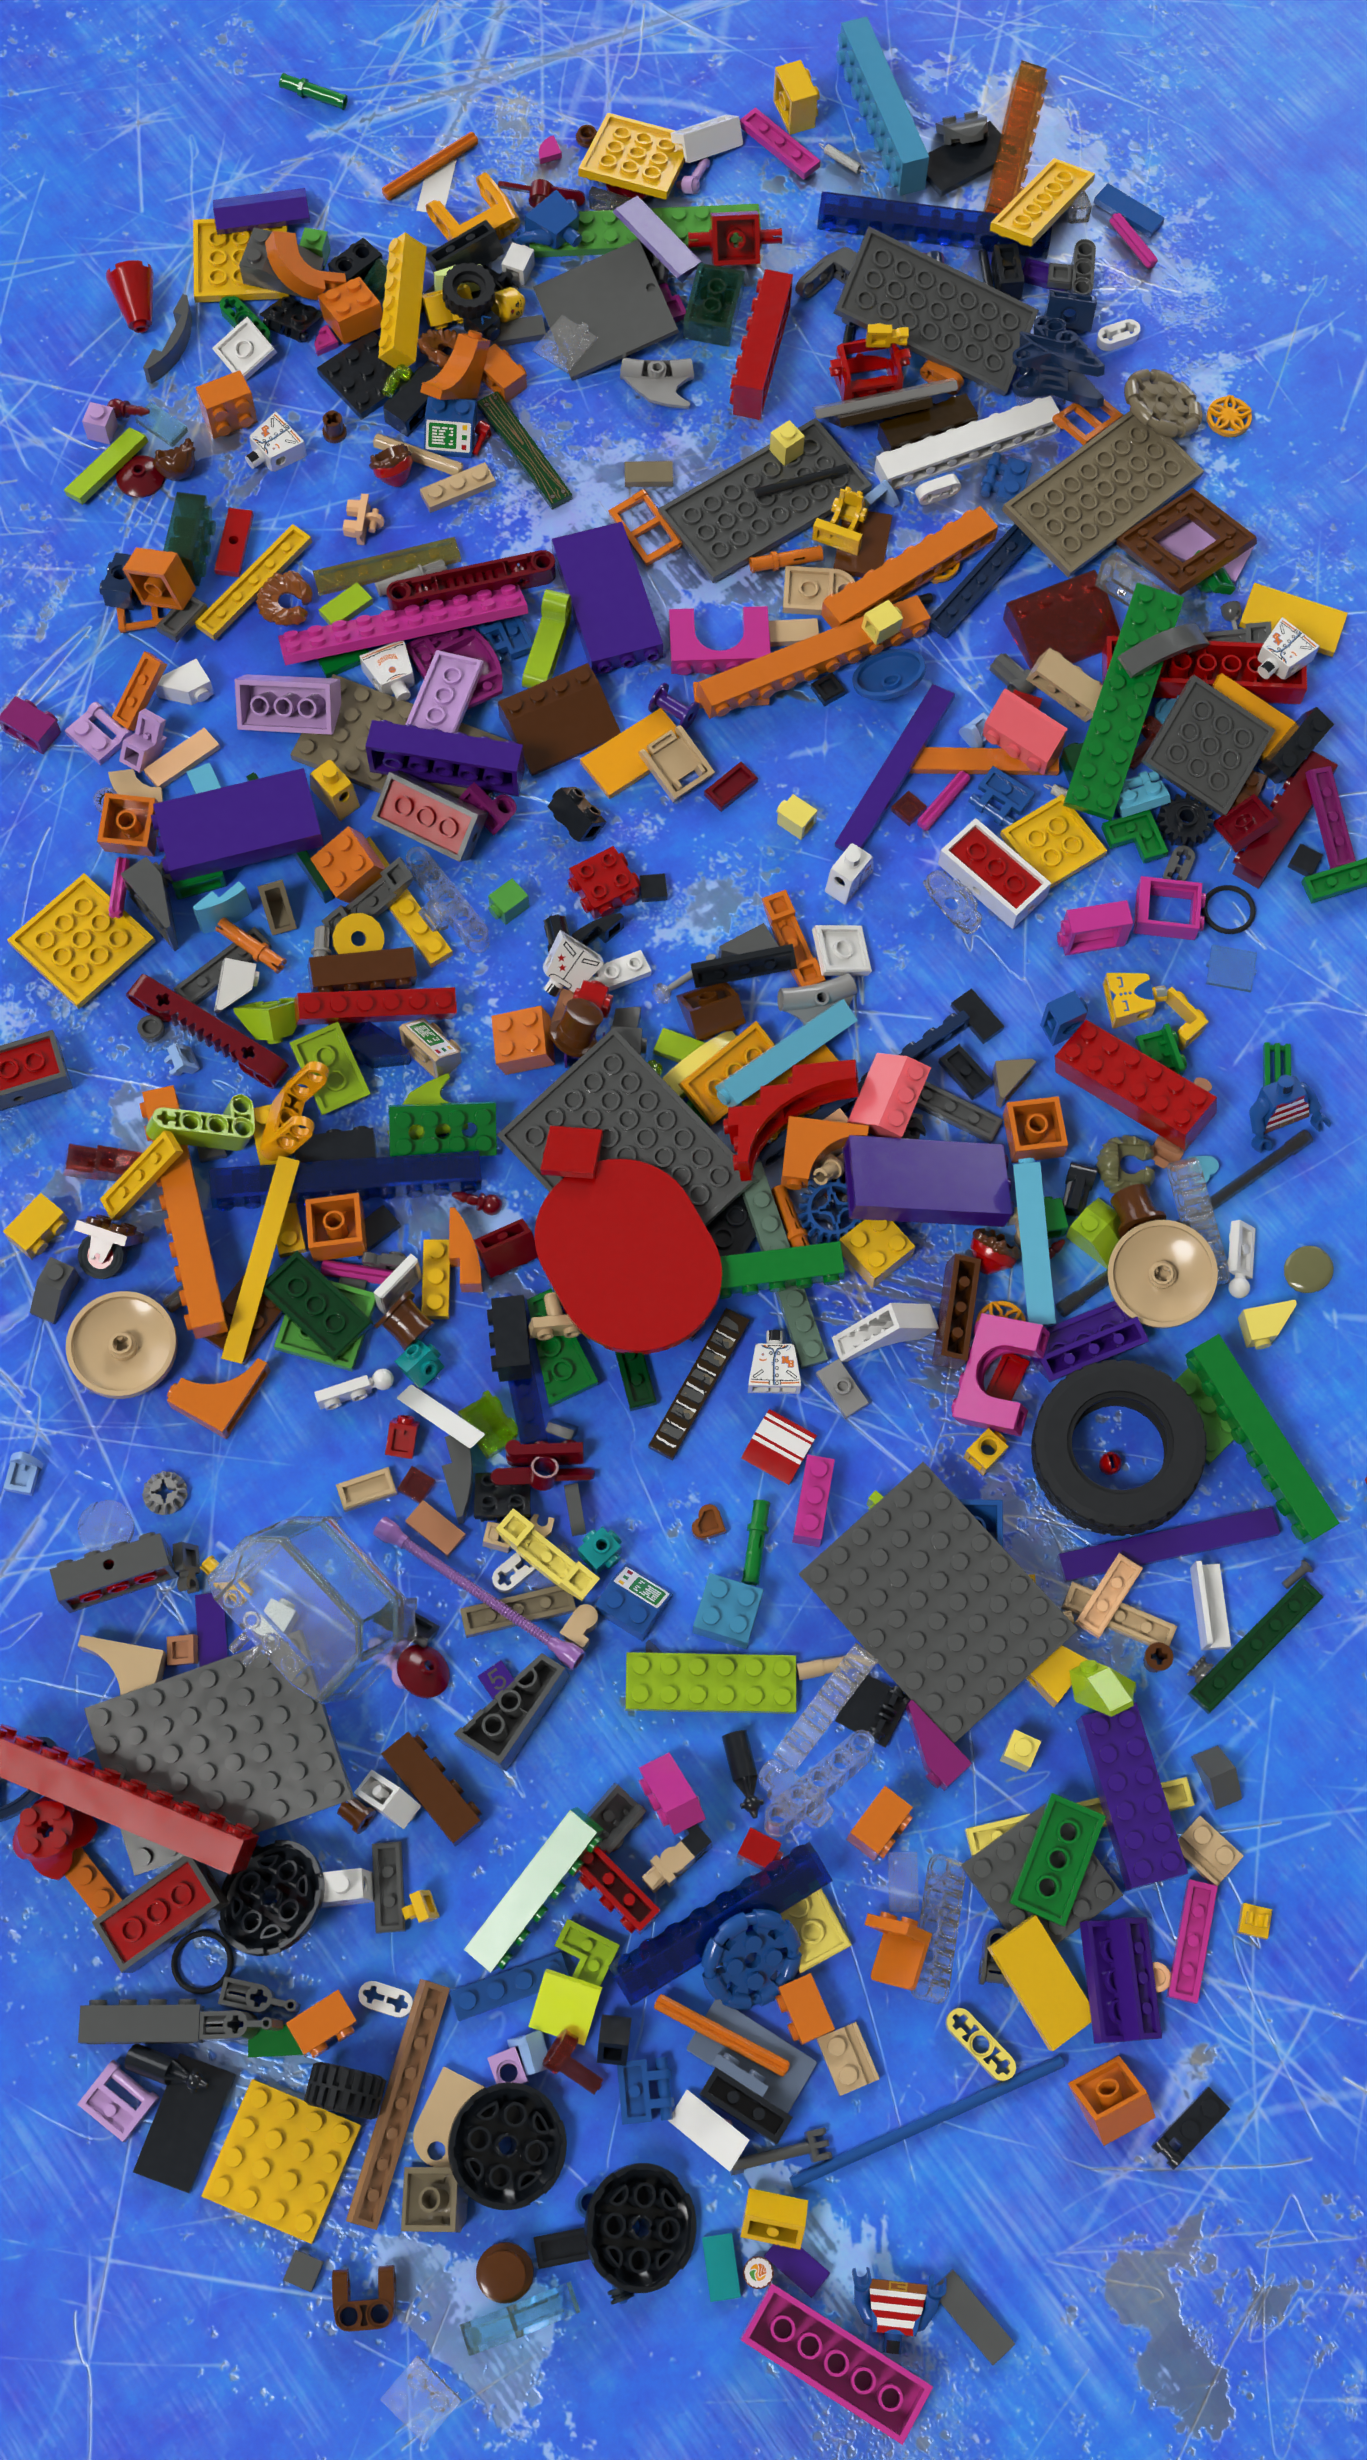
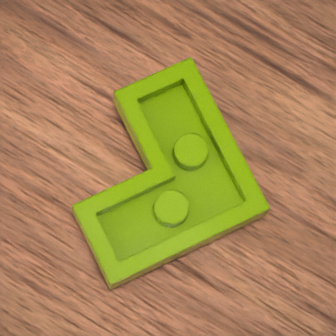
(591, 1948)

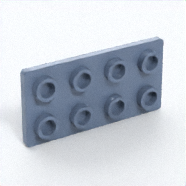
(776, 2089)

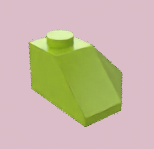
(269, 1019)
(1096, 1231)
(1102, 1688)

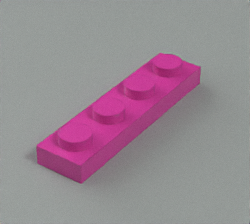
(779, 143)
(1192, 1941)

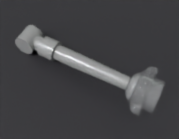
(663, 992)

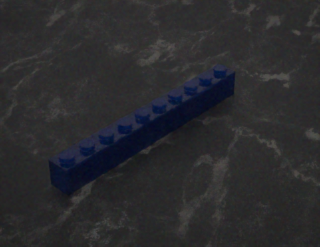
(918, 223)
(367, 1176)

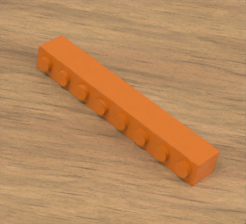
(912, 567)

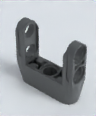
(831, 266)

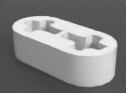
(1118, 335)
(938, 489)
(516, 1579)
(383, 2006)

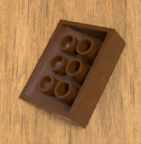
(559, 719)

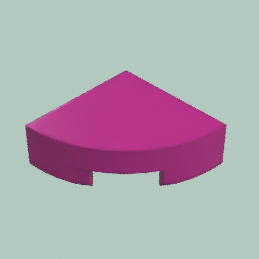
(549, 150)
(325, 341)

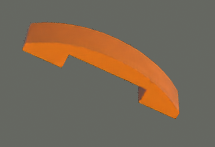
(787, 931)

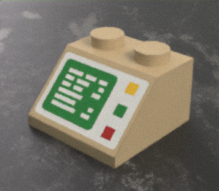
(430, 1047)

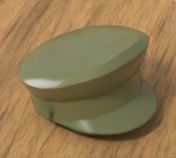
(1308, 1269)

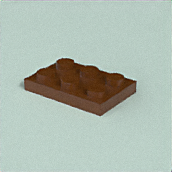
(265, 1320)

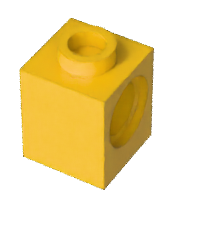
(981, 1461)

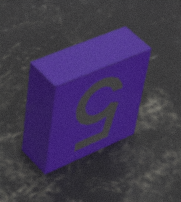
(496, 1678)

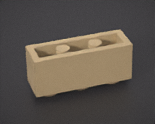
(1066, 684)

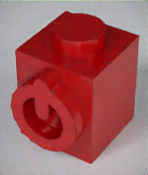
(596, 993)

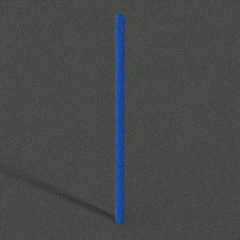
(926, 2122)

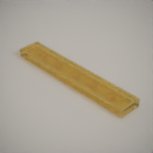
(384, 566)

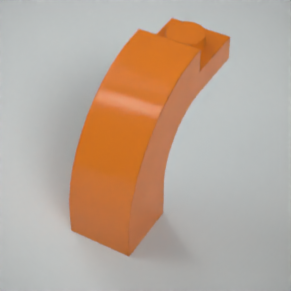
(294, 271)

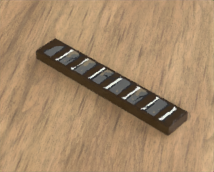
(698, 1384)

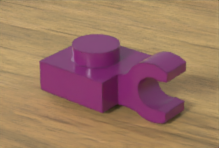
(674, 303)

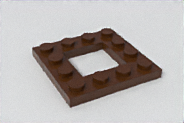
(1230, 542)

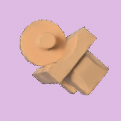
(365, 519)

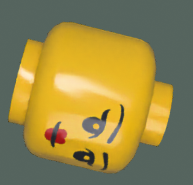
(508, 304)

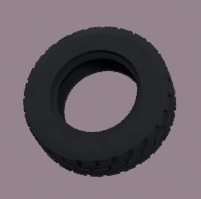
(1133, 1387)

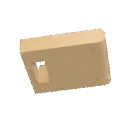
(675, 759)

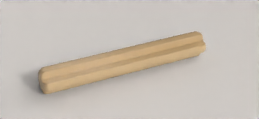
(420, 455)

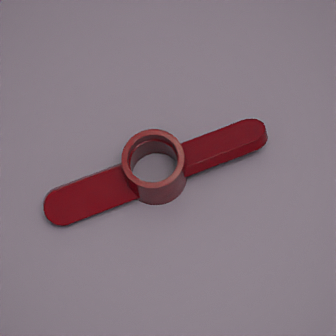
(541, 189)
(528, 1475)

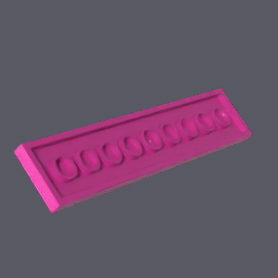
(402, 625)

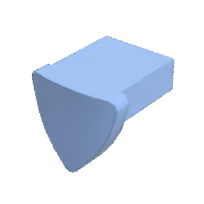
(884, 492)
(973, 732)
(22, 1473)
(532, 2051)

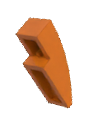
(464, 1253)

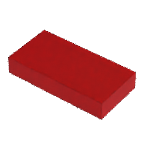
(1007, 1376)

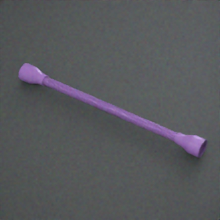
(566, 1652)

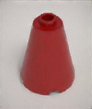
(133, 292)

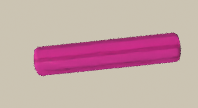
(1133, 240)
(944, 799)
(118, 889)
(348, 1270)

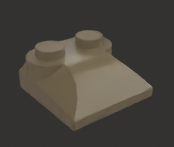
(432, 2201)

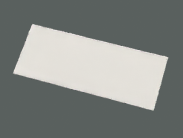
(436, 186)
(708, 2130)

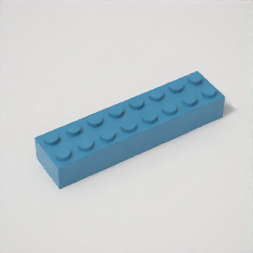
(882, 106)

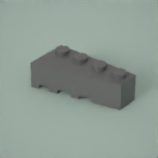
(512, 1716)

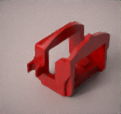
(842, 368)

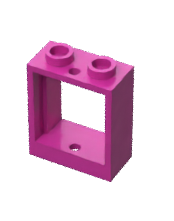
(1174, 889)
(1095, 928)

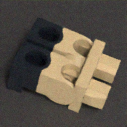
(677, 1859)

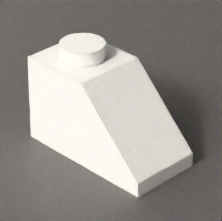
(185, 684)
(234, 982)
(388, 1799)

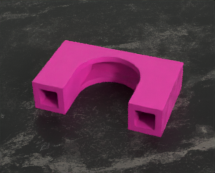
(691, 656)
(992, 1339)

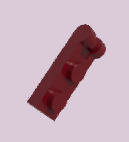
(564, 1453)

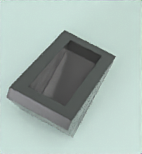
(1218, 1777)

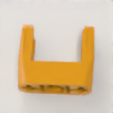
(499, 216)
(282, 1130)

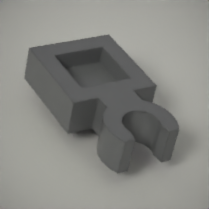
(384, 1261)
(187, 1563)

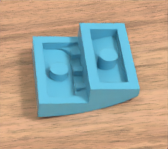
(232, 904)

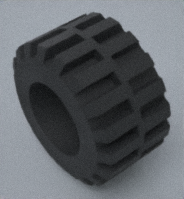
(345, 2090)

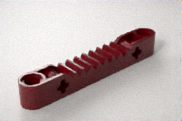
(473, 578)
(169, 1006)

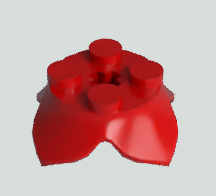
(52, 1854)

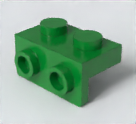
(1163, 1048)

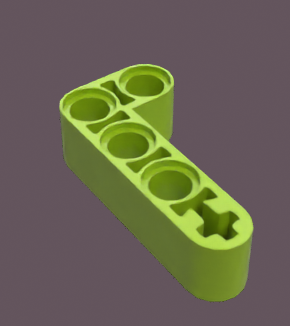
(549, 638)
(236, 1119)

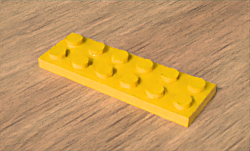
(1041, 202)

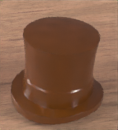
(577, 1027)
(1134, 1207)
(406, 1321)
(504, 2272)

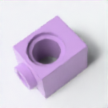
(504, 2058)

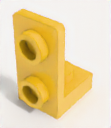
(1195, 1018)

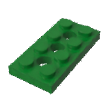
(430, 1116)
(1038, 1866)

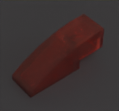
(98, 1162)

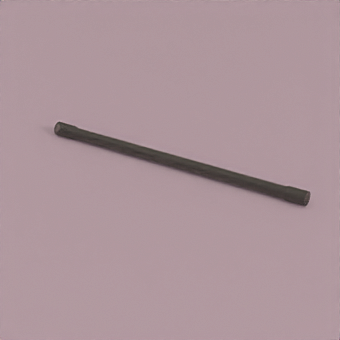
(1290, 1147)

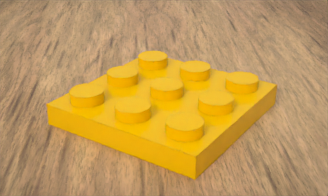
(1054, 841)

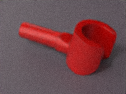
(484, 432)

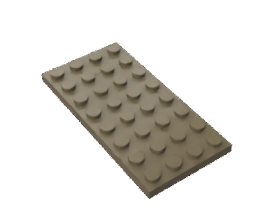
(1101, 492)
(348, 742)

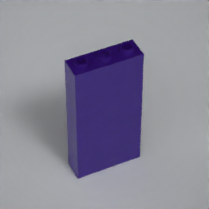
(607, 598)
(236, 825)
(927, 1181)

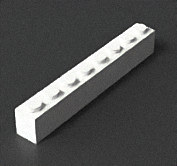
(967, 443)

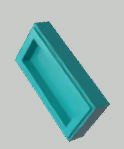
(721, 2267)

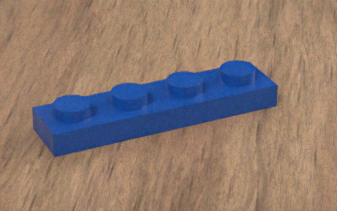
(504, 1987)

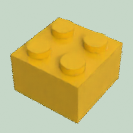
(795, 97)
(876, 1249)

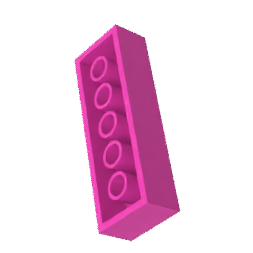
(836, 2363)

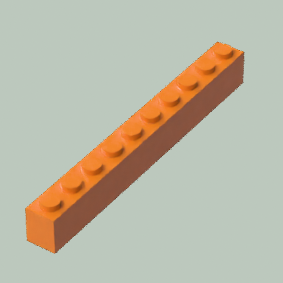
(804, 661)
(188, 1231)

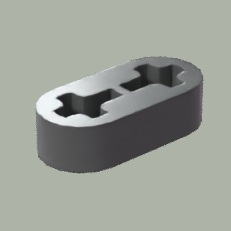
(1173, 865)
(575, 1509)

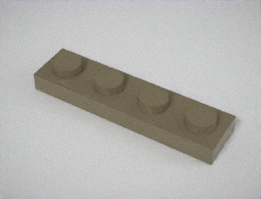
(532, 1605)

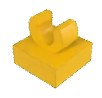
(422, 1907)
(1254, 1921)

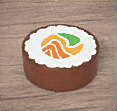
(758, 2272)

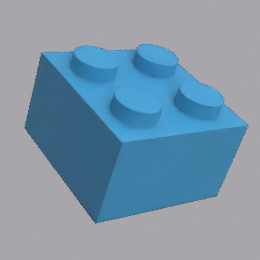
(727, 1611)

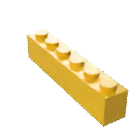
(402, 301)

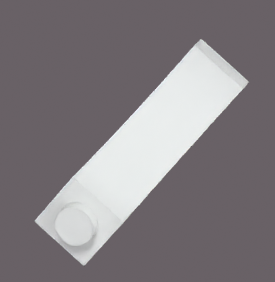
(885, 1327)

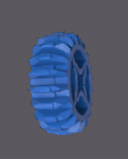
(821, 1213)

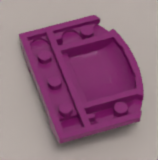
(466, 644)

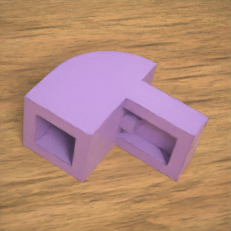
(146, 743)

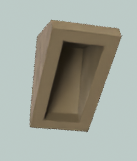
(277, 907)
(1009, 1076)

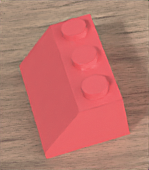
(1024, 732)
(889, 1095)

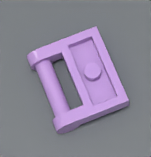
(92, 739)
(110, 2108)

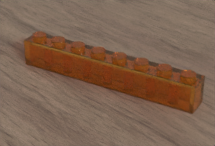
(1016, 136)

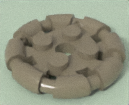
(1161, 396)

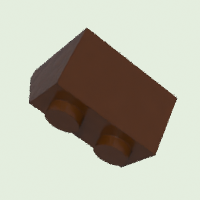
(711, 1010)

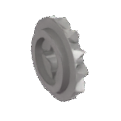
(173, 1501)

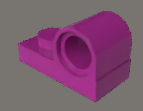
(499, 809)

